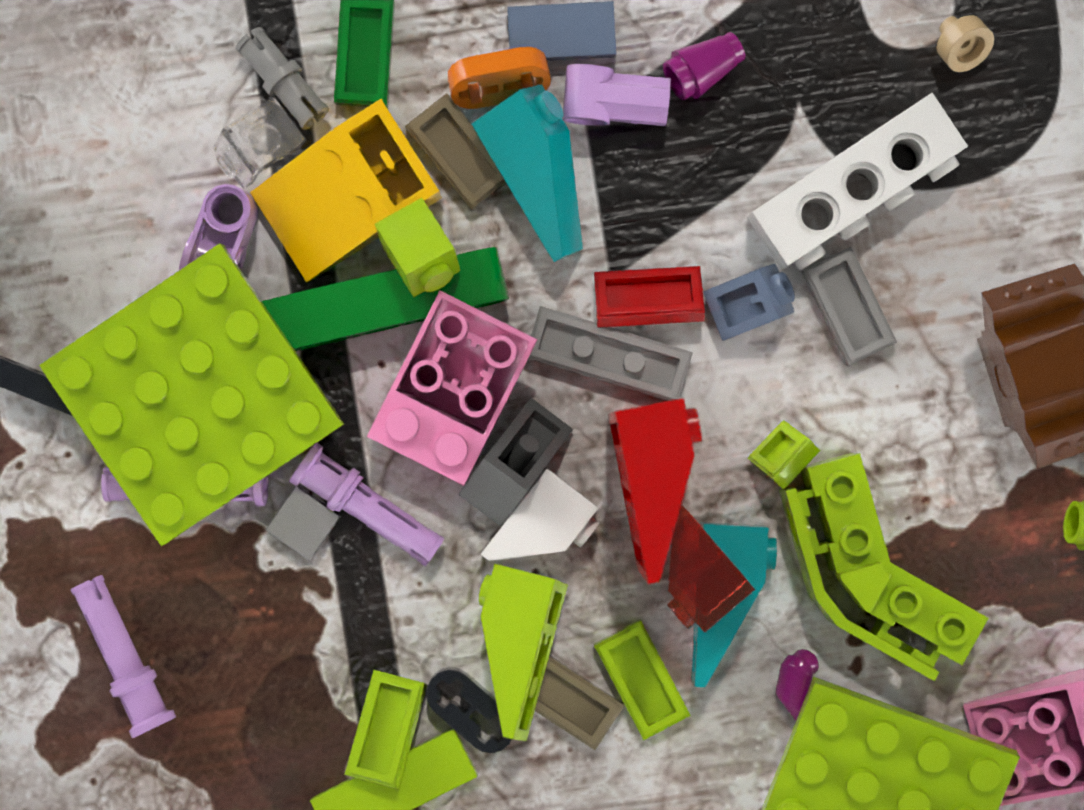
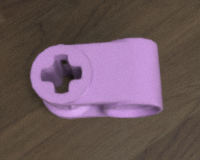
(211, 230)

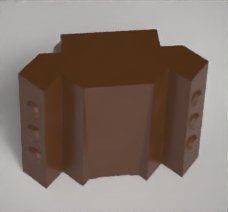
(1038, 360)

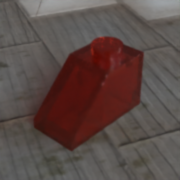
(701, 576)

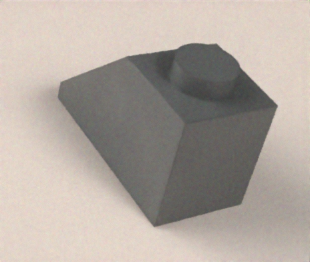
(515, 462)

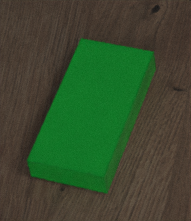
(364, 52)

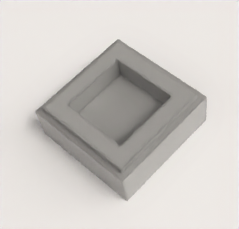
(303, 523)

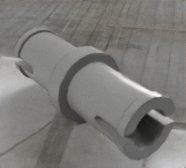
(282, 78)

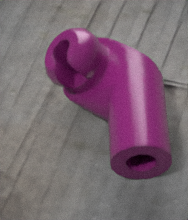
(795, 679)

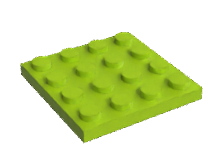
(191, 394)
(880, 757)

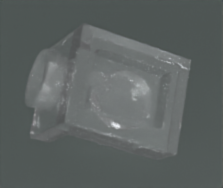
(256, 142)

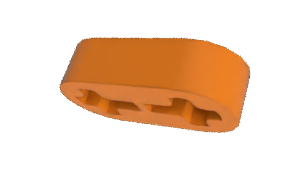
(496, 76)

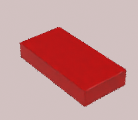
(649, 296)

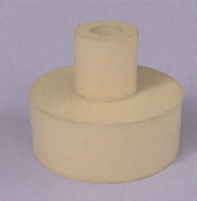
(964, 42)

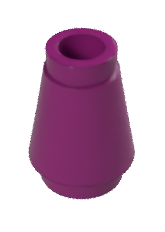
(702, 65)

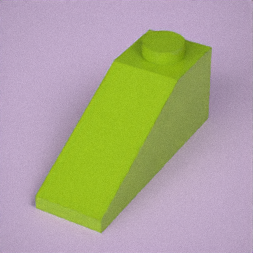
(518, 632)

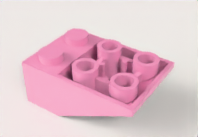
(452, 388)
(1044, 727)

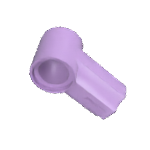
(599, 95)

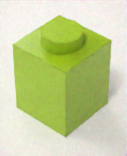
(418, 248)

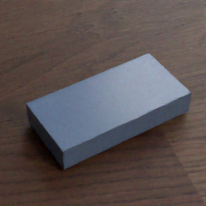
(565, 30)

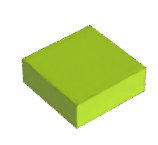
(783, 454)

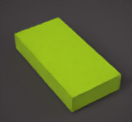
(642, 679)
(386, 729)

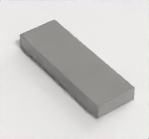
(609, 354)

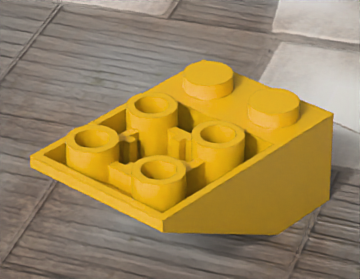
(342, 186)

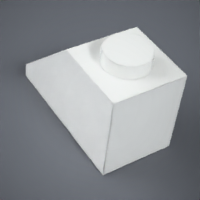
(544, 521)

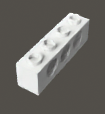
(921, 127)

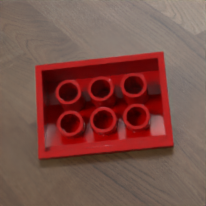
(654, 467)

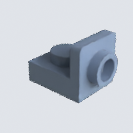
(750, 301)

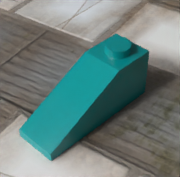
(536, 161)
(752, 554)

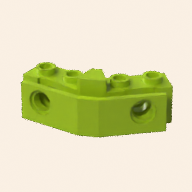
(861, 564)

